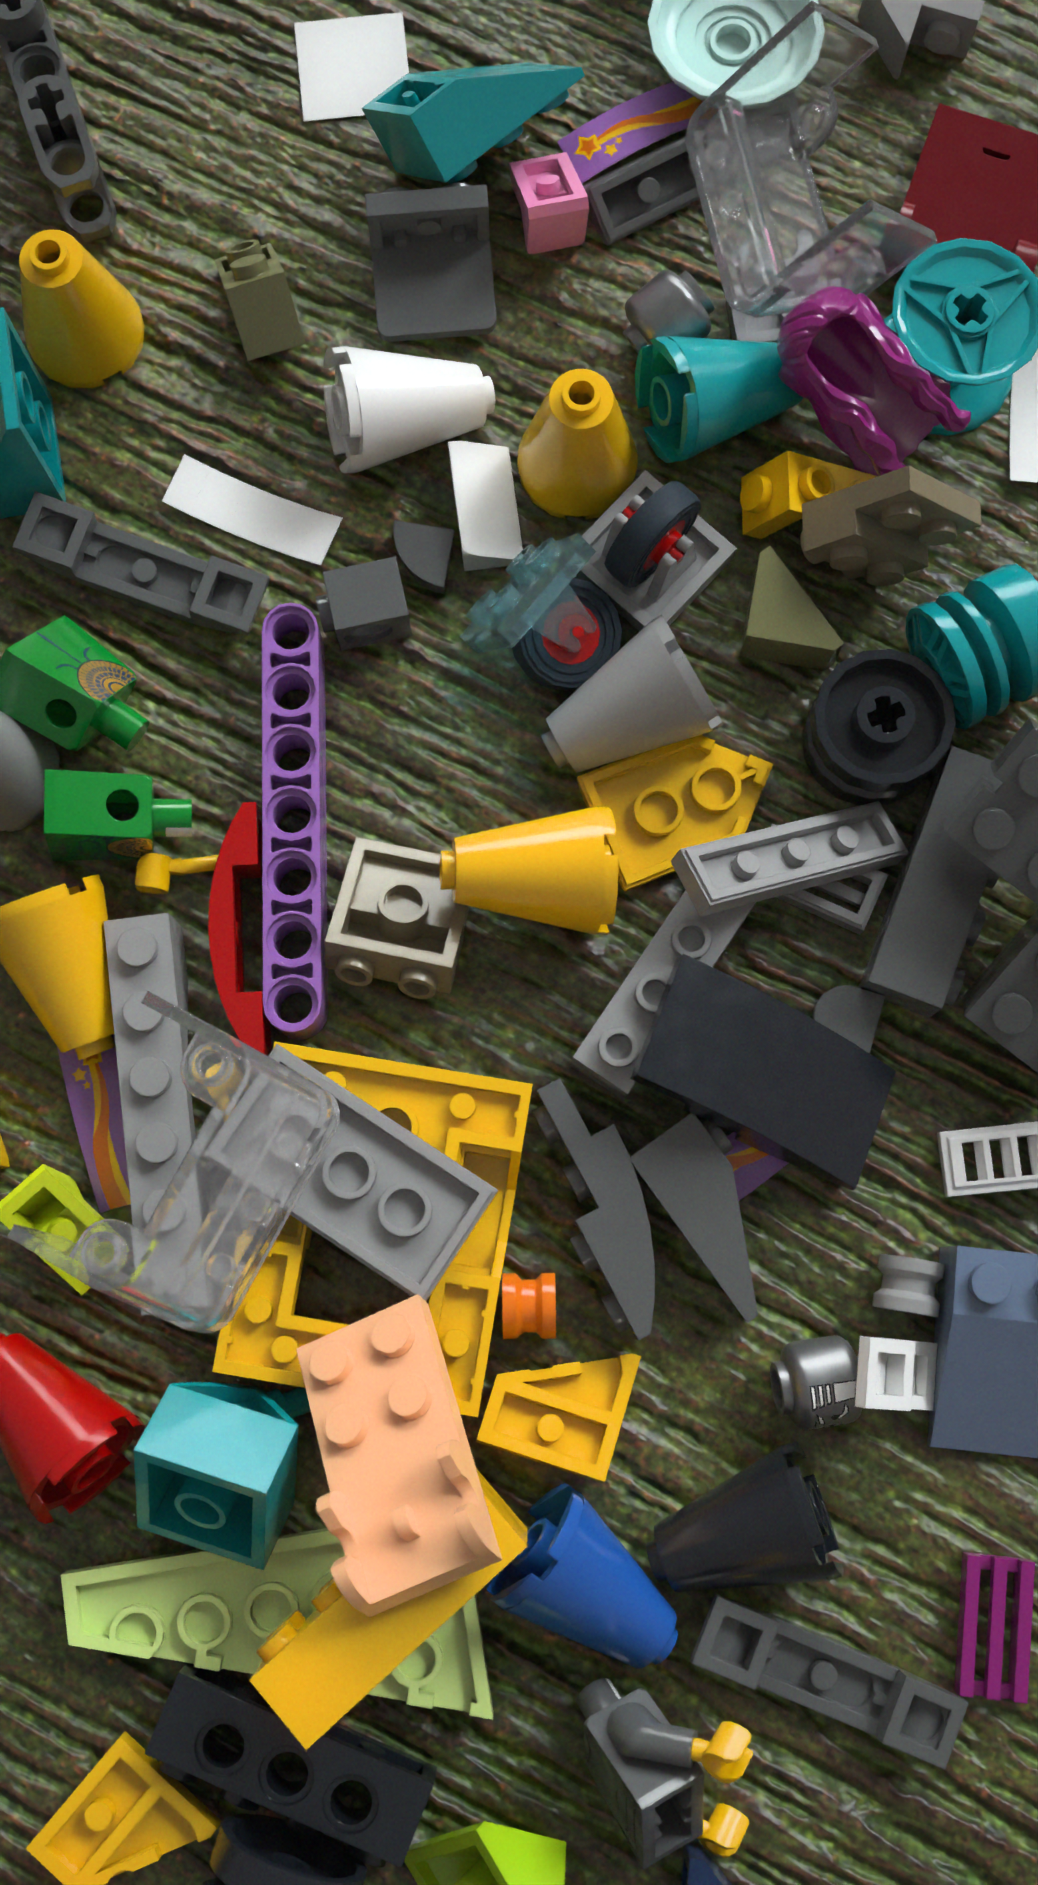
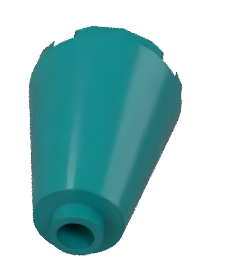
(707, 391)

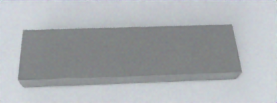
(788, 858)

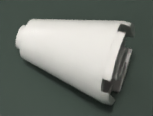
(399, 404)

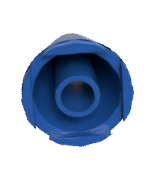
(585, 1584)

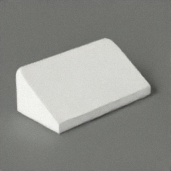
(485, 504)

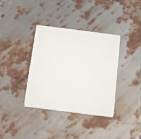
(348, 63)

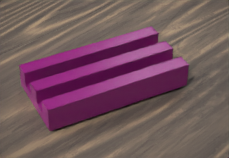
(1021, 1625)

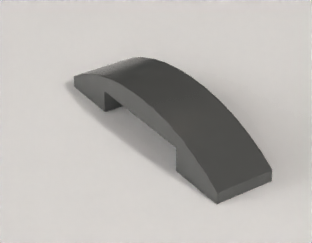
(139, 570)
(830, 1679)

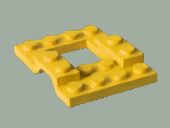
(468, 1119)

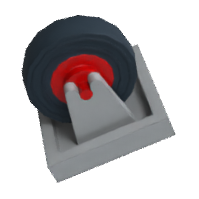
(654, 551)

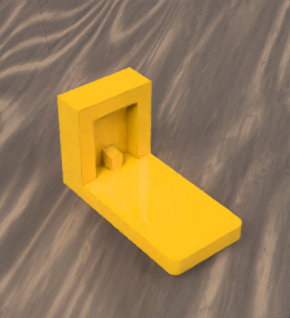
(776, 490)

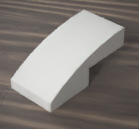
(895, 1374)

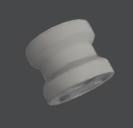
(908, 1285)

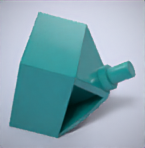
(220, 1467)

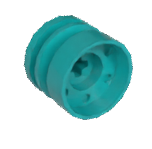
(981, 642)

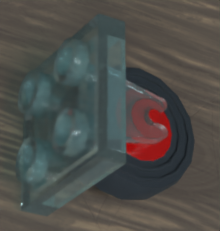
(552, 621)

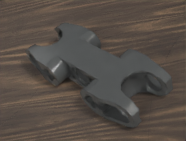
(53, 114)

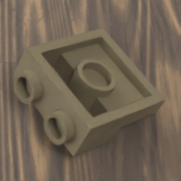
(885, 525)
(395, 921)

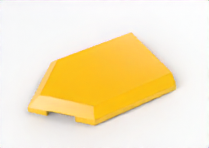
(673, 801)

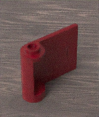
(977, 183)

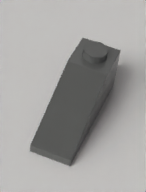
(699, 1192)

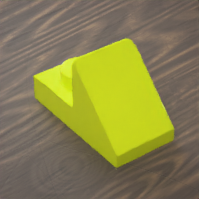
(52, 1205)

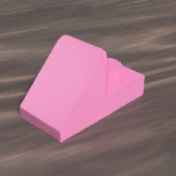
(550, 202)

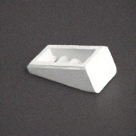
(953, 1160)

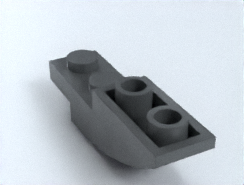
(618, 1231)

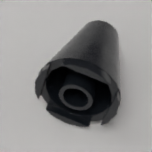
(749, 1531)

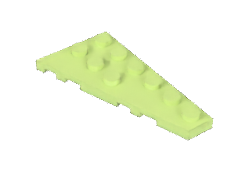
(222, 1611)

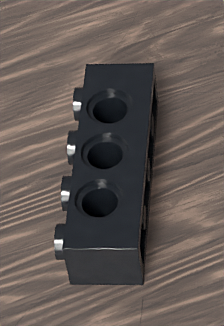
(310, 1806)

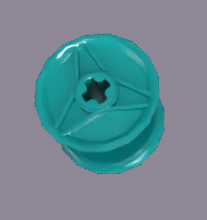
(968, 320)

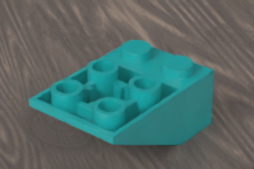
(448, 118)

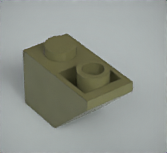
(259, 299)

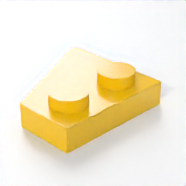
(120, 1819)

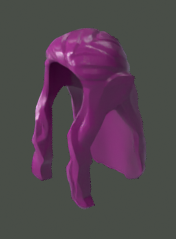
(862, 380)

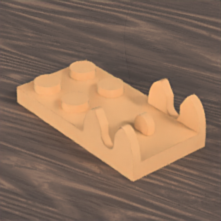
(394, 1460)

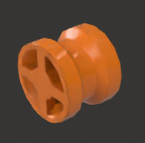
(529, 1305)

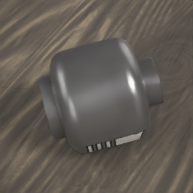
(816, 1382)

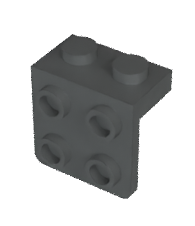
(431, 262)

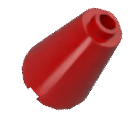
(58, 1429)

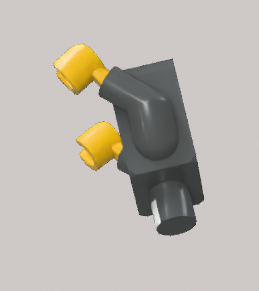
(653, 1773)

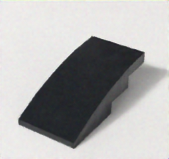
(764, 1072)

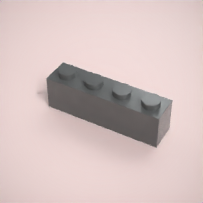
(932, 901)

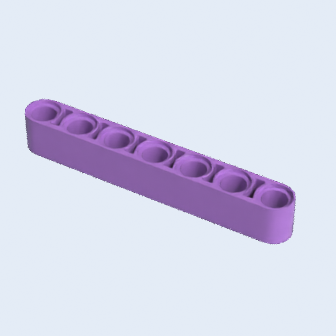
(285, 791)

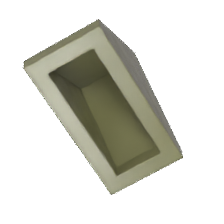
(784, 621)

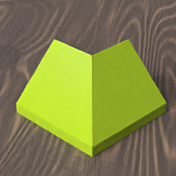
(488, 1856)

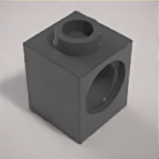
(364, 604)

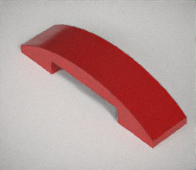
(237, 860)

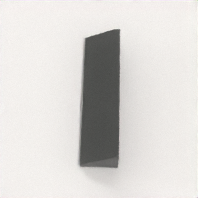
(642, 191)

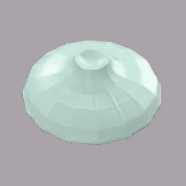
(711, 39)

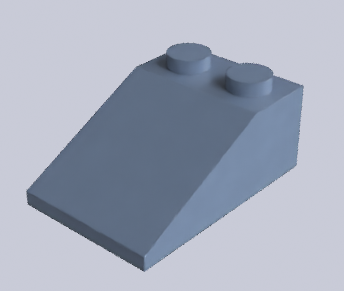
(986, 1353)

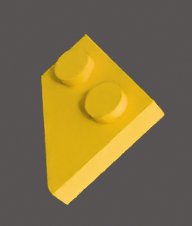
(561, 1414)

